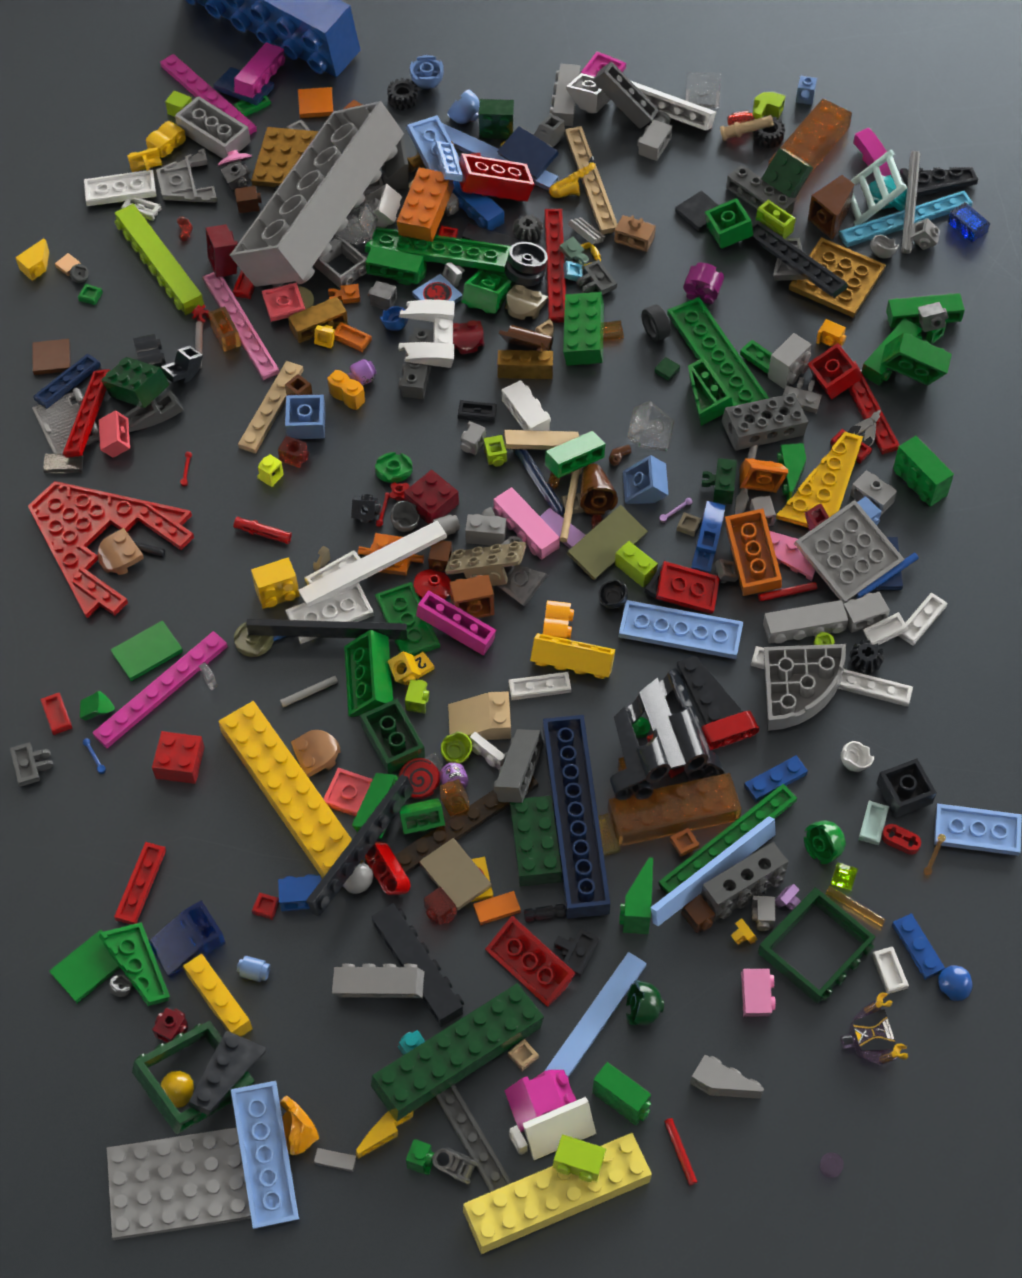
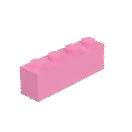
(526, 523)

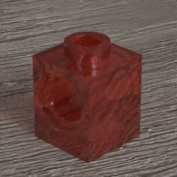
(287, 449)

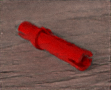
(254, 527)

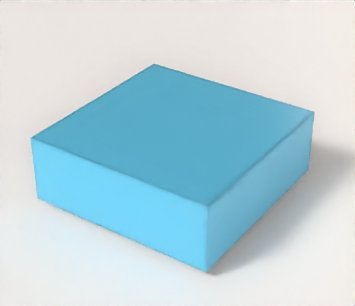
(572, 270)

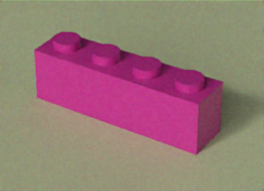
(259, 70)
(455, 622)

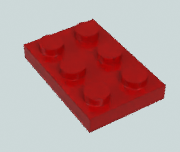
(687, 587)

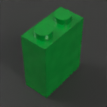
(622, 1094)

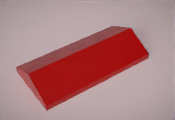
(530, 961)

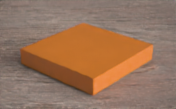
(315, 102)

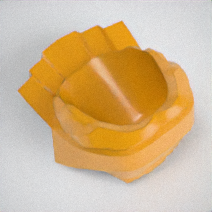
(298, 1127)

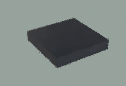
(694, 209)

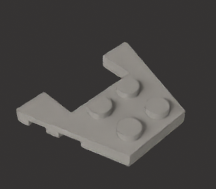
(178, 183)

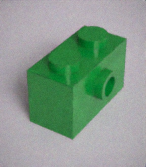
(421, 816)

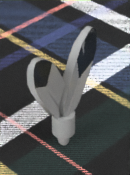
(868, 426)

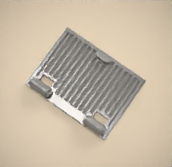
(60, 419)

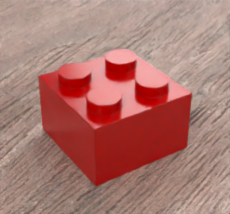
(834, 371)
(178, 757)

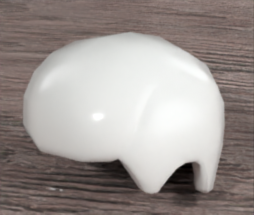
(856, 756)

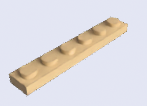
(269, 409)

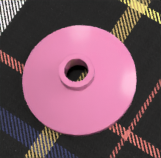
(234, 156)

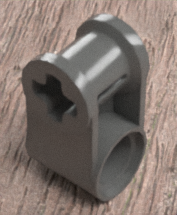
(456, 1164)

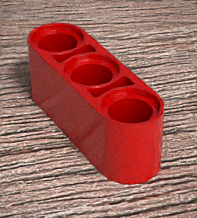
(730, 729)
(387, 869)

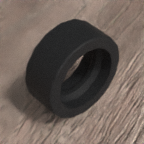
(656, 322)

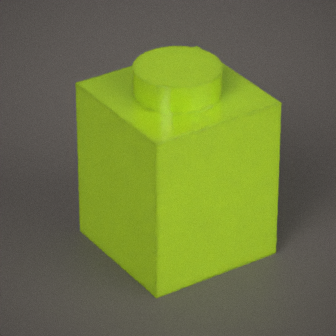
(176, 102)

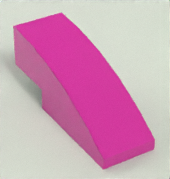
(871, 149)

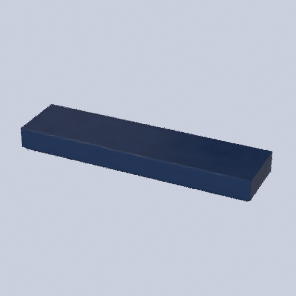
(67, 381)

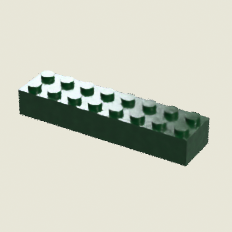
(456, 1052)

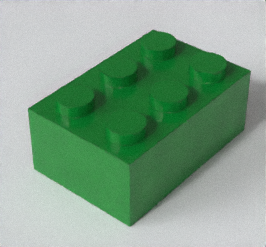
(916, 358)
(923, 471)

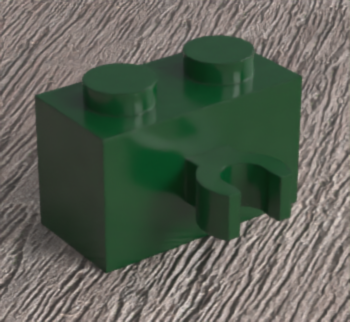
(723, 480)

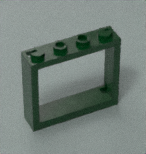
(841, 917)
(190, 1117)

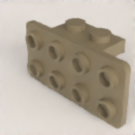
(487, 561)

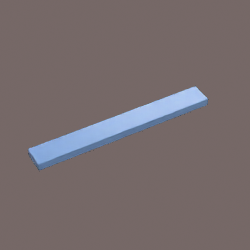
(472, 145)
(731, 856)
(597, 1015)

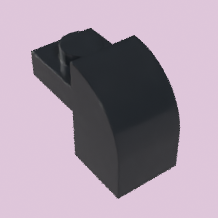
(185, 365)

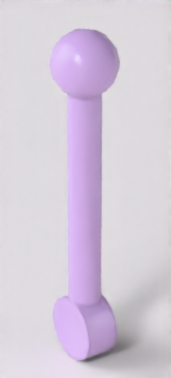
(663, 518)

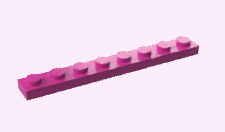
(200, 88)
(159, 690)

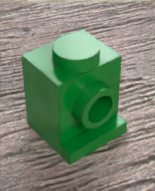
(420, 1157)

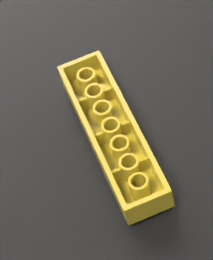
(553, 1196)

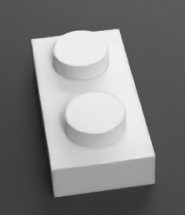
(491, 754)

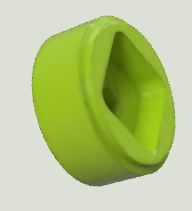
(824, 639)

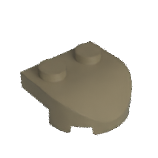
(524, 302)

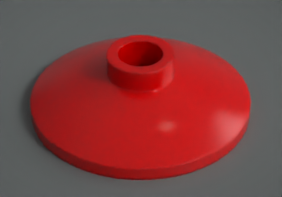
(434, 581)

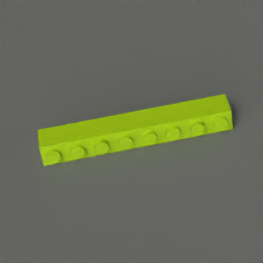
(159, 259)

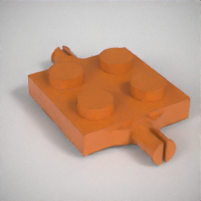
(398, 568)

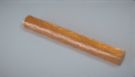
(855, 906)

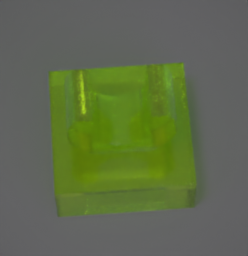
(844, 876)

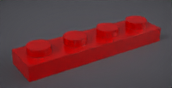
(140, 883)

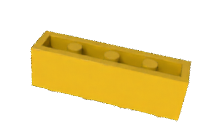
(572, 655)
(217, 996)

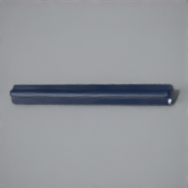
(540, 481)

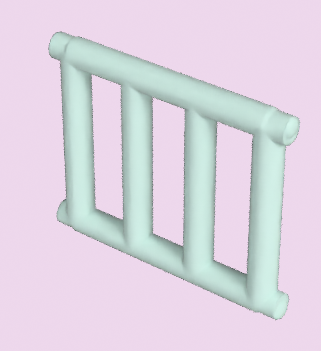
(887, 198)

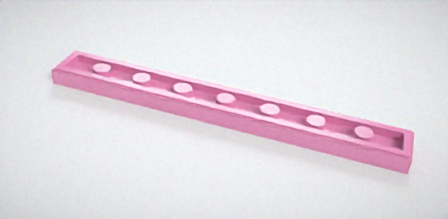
(248, 336)

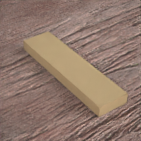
(536, 439)

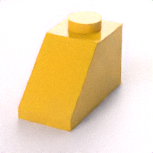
(34, 260)

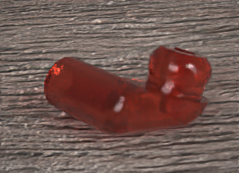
(185, 226)

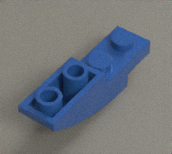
(708, 536)

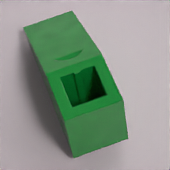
(794, 459)

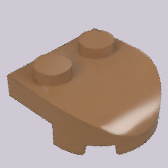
(118, 553)
(316, 751)

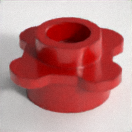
(398, 495)

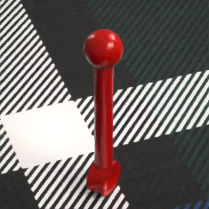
(184, 482)
(379, 522)

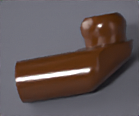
(617, 453)

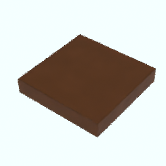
(51, 356)

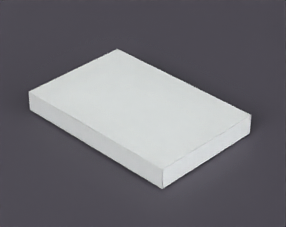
(546, 1130)

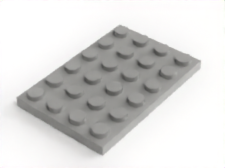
(176, 1184)

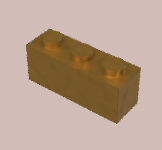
(326, 313)
(525, 364)

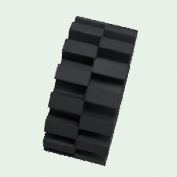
(402, 87)
(770, 139)

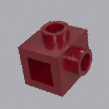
(170, 1024)

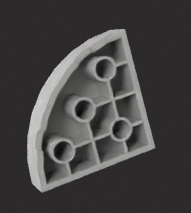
(800, 681)

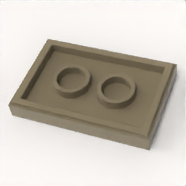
(455, 873)

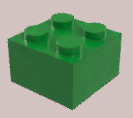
(729, 223)

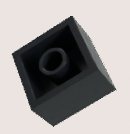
(906, 788)

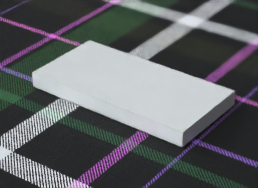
(119, 187)
(344, 606)

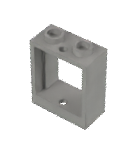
(347, 278)

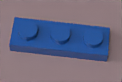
(767, 782)
(918, 946)

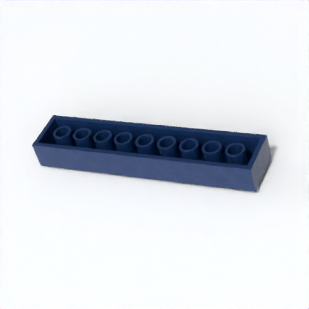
(576, 817)

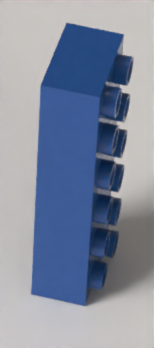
(306, 29)

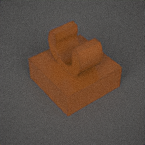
(684, 842)

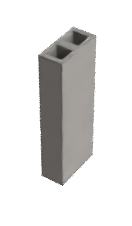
(335, 1160)

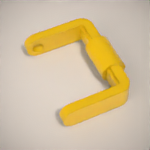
(594, 251)

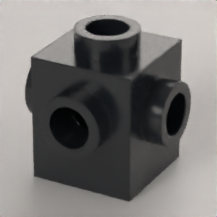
(359, 510)

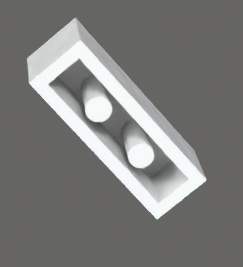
(525, 407)

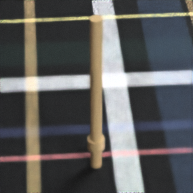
(569, 505)

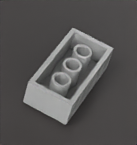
(212, 127)

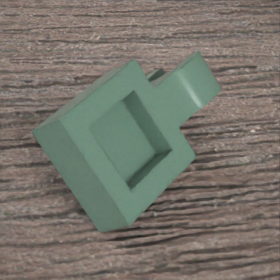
(573, 250)

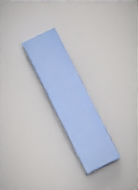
(448, 161)

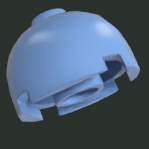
(426, 72)
(465, 109)

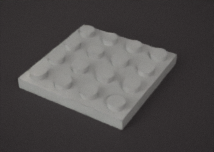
(849, 551)

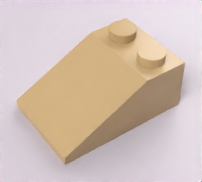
(483, 714)

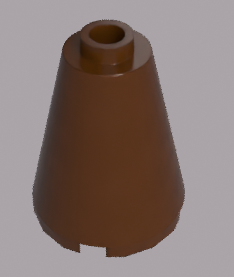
(596, 491)

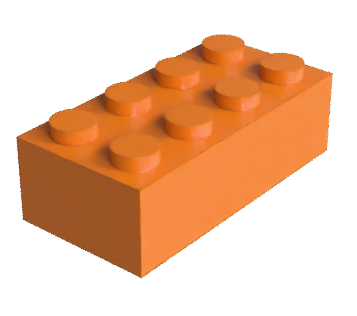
(424, 205)
(753, 552)

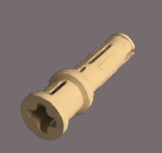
(739, 129)

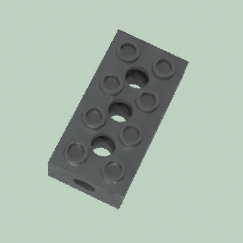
(764, 421)
(744, 880)

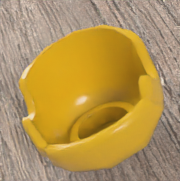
(178, 1087)

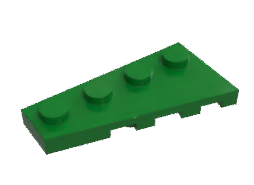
(135, 957)

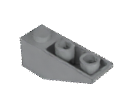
(723, 1081)

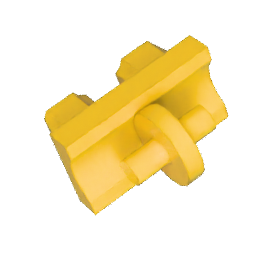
(144, 159)

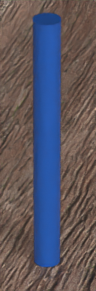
(907, 561)

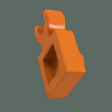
(347, 294)

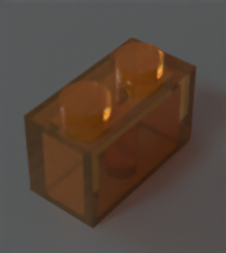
(224, 329)

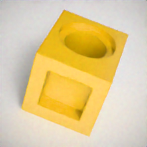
(398, 664)

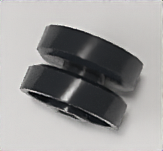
(526, 263)

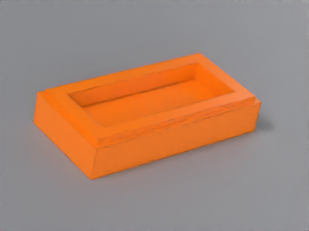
(352, 337)
(497, 908)

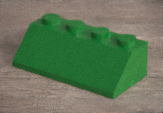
(368, 673)

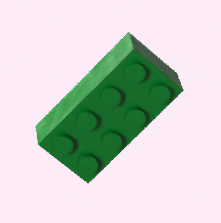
(583, 328)

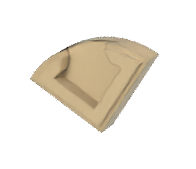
(546, 328)

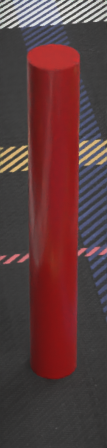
(787, 591)
(681, 1153)

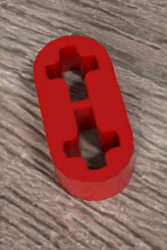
(901, 839)

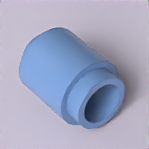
(253, 969)

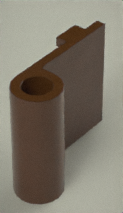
(527, 339)

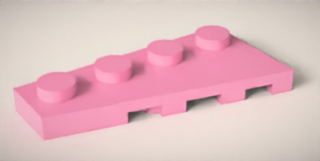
(790, 555)

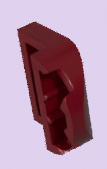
(468, 336)

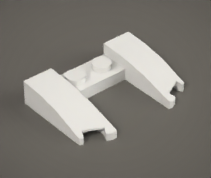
(441, 350)

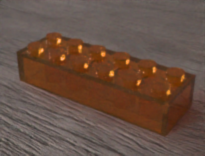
(818, 132)
(675, 808)

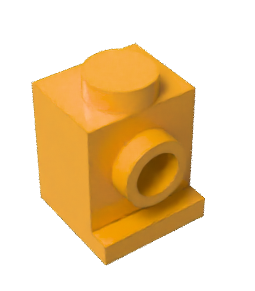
(831, 333)

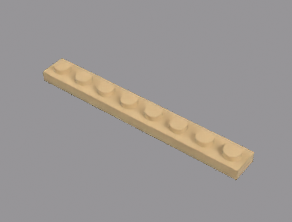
(592, 181)

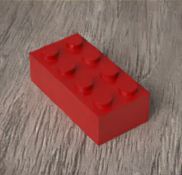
(495, 177)

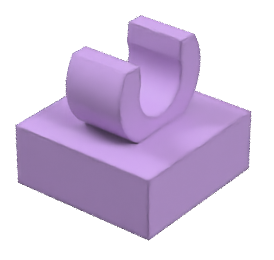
(788, 898)

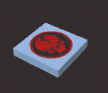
(437, 289)

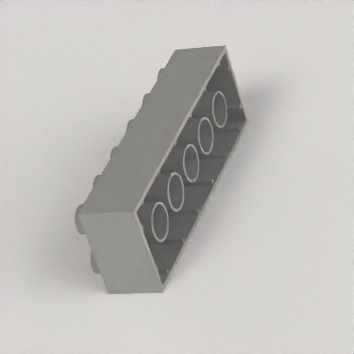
(318, 196)

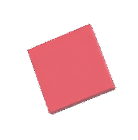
(283, 301)
(347, 791)

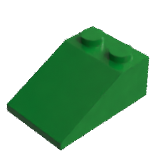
(486, 290)
(636, 911)

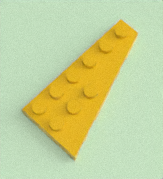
(825, 483)

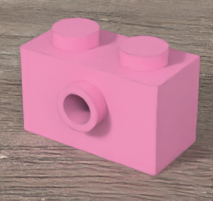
(757, 992)

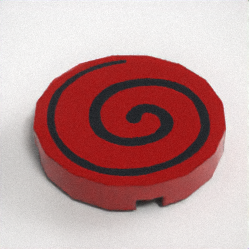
(423, 777)

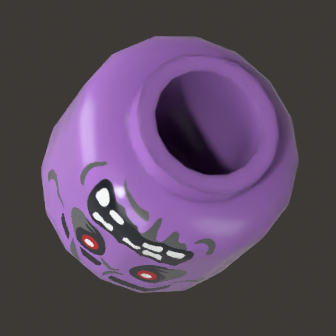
(362, 371)
(452, 772)

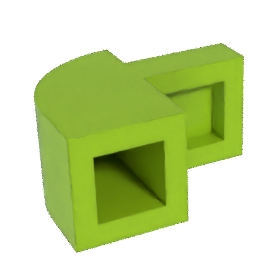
(768, 104)

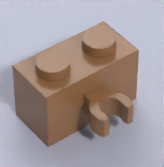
(635, 233)

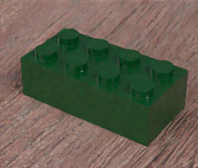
(536, 841)

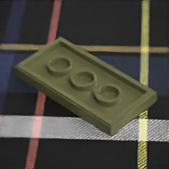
(598, 548)

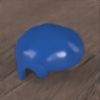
(391, 319)
(955, 982)

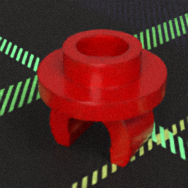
(198, 312)

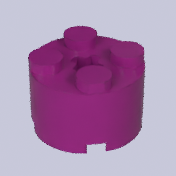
(703, 282)

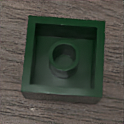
(496, 118)
(787, 173)

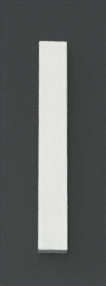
(372, 563)
(860, 683)

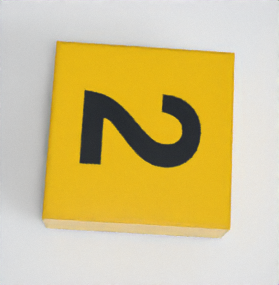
(423, 664)

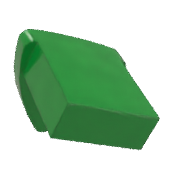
(95, 705)

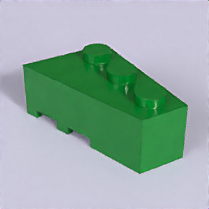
(708, 391)

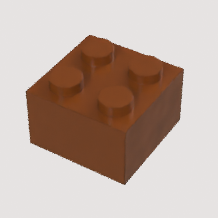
(473, 595)

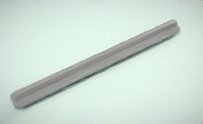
(910, 201)

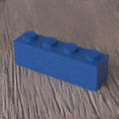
(480, 208)

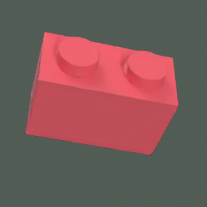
(114, 434)

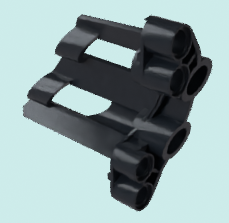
(675, 740)

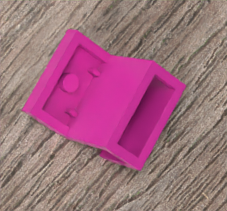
(539, 1096)

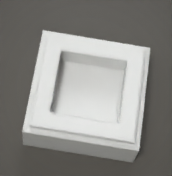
(518, 1140)

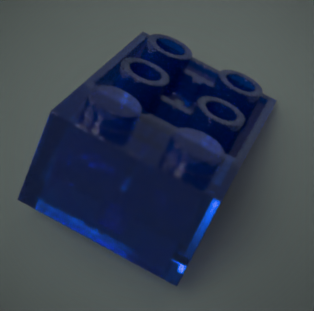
(186, 938)

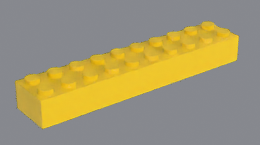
(286, 786)

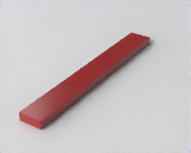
(555, 268)

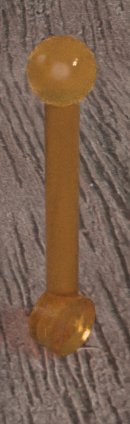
(927, 870)

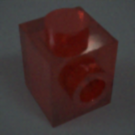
(440, 907)

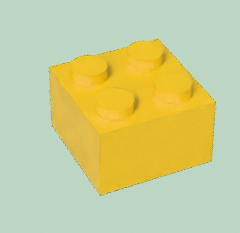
(275, 583)

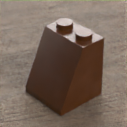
(831, 205)

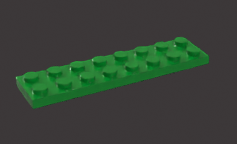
(444, 249)
(709, 341)

